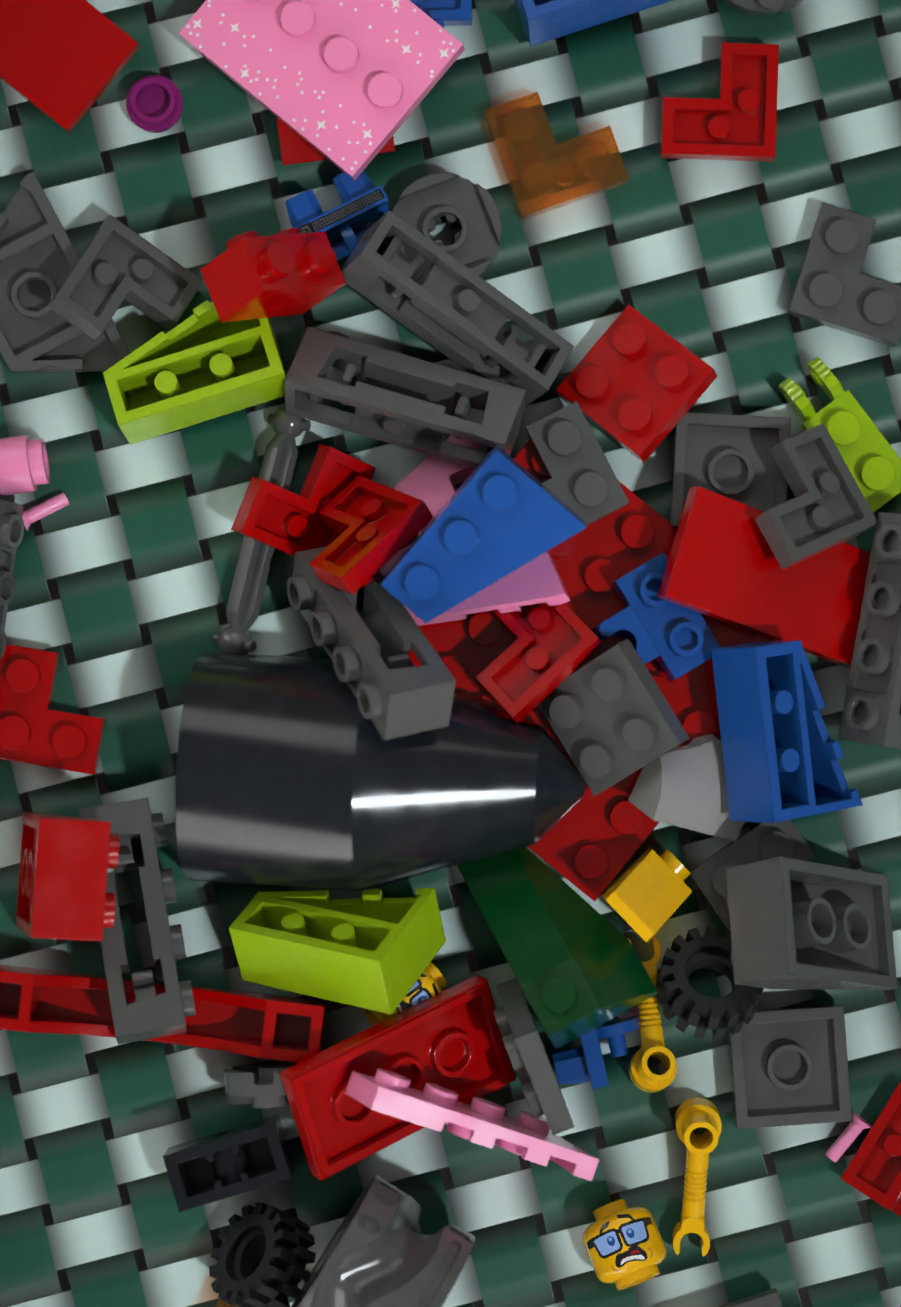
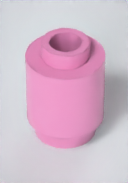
(22, 465)

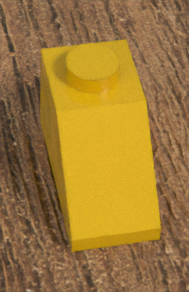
(649, 892)

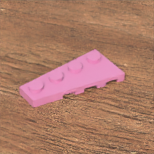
(479, 1123)

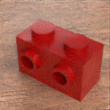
(272, 275)

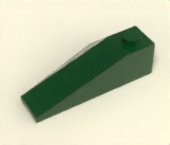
(558, 946)

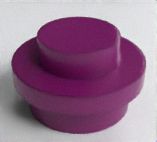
(154, 103)

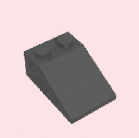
(810, 926)

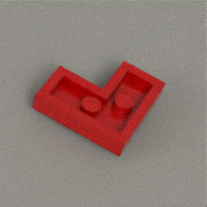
(736, 124)
(292, 520)
(372, 528)
(546, 651)
(34, 731)

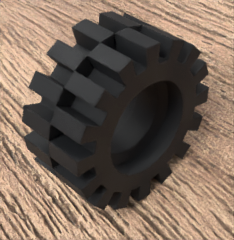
(692, 1006)
(262, 1258)

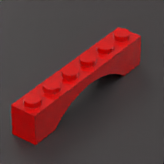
(224, 1019)

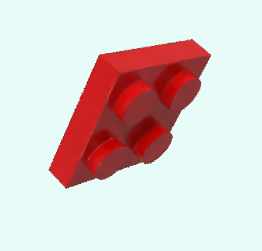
(636, 383)

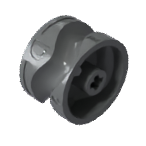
(384, 1257)

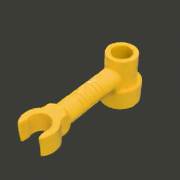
(651, 1037)
(691, 1115)

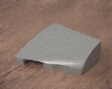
(688, 789)

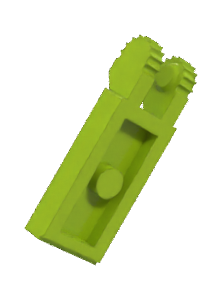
(857, 438)

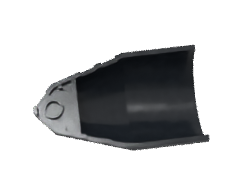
(305, 792)

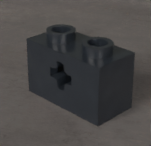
(229, 1163)

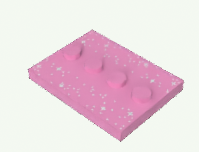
(328, 67)

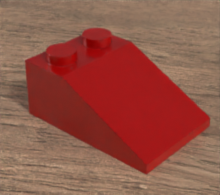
(65, 877)

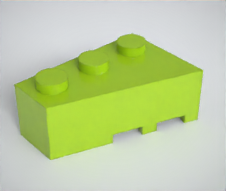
(195, 374)
(339, 949)

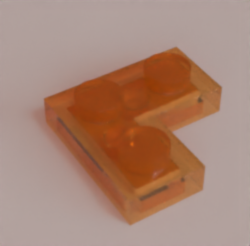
(549, 173)

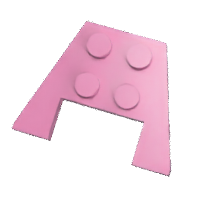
(530, 584)

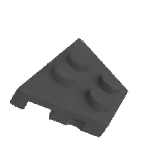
(33, 266)

